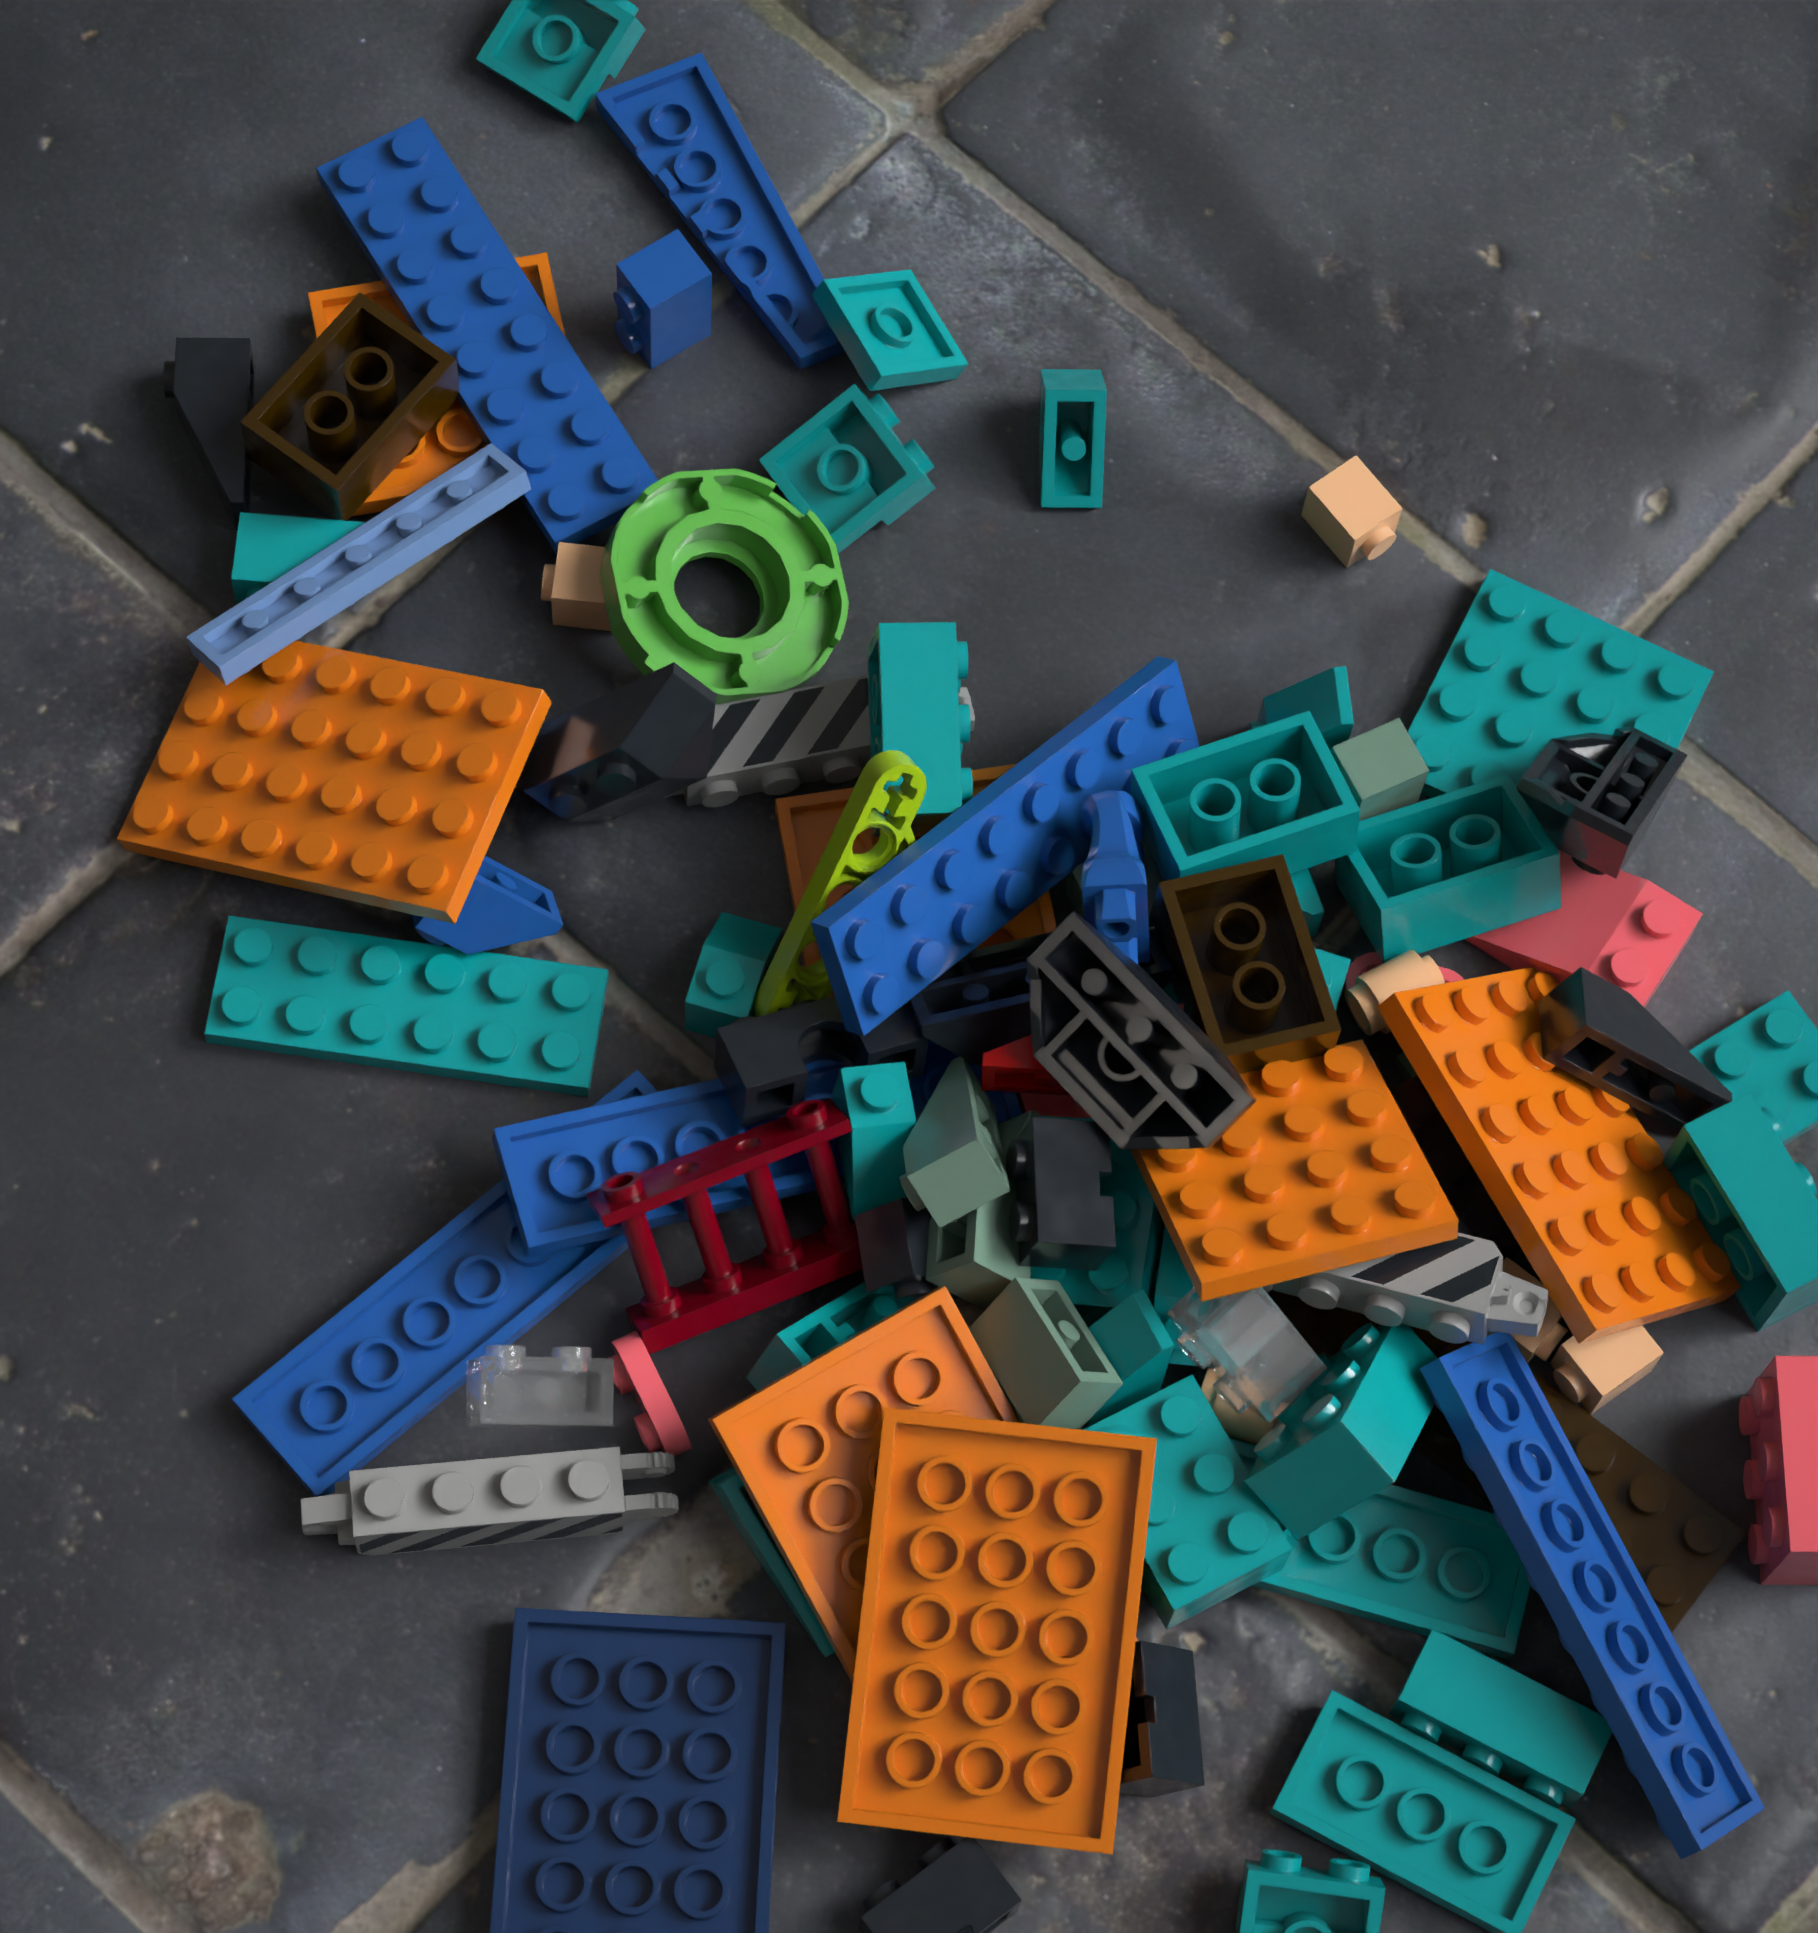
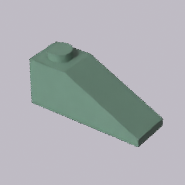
(955, 1149)

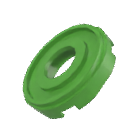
(745, 523)

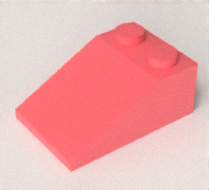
(1607, 925)

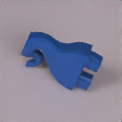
(1115, 872)

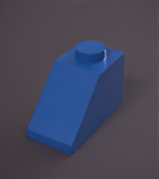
(497, 913)

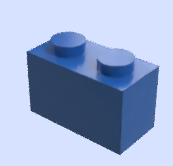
(663, 299)

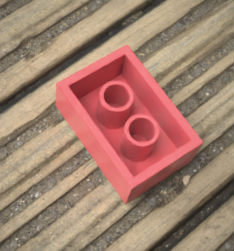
(1783, 1470)

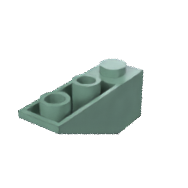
(976, 1251)

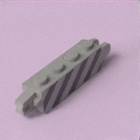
(788, 741)
(1442, 1288)
(489, 1501)

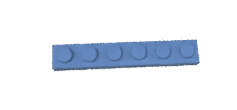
(358, 563)

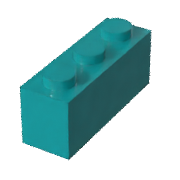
(1501, 1720)

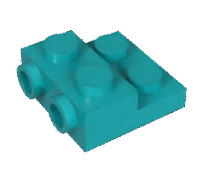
(562, 48)
(850, 467)
(1296, 1899)

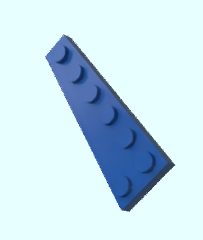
(712, 177)

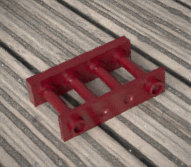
(726, 1288)

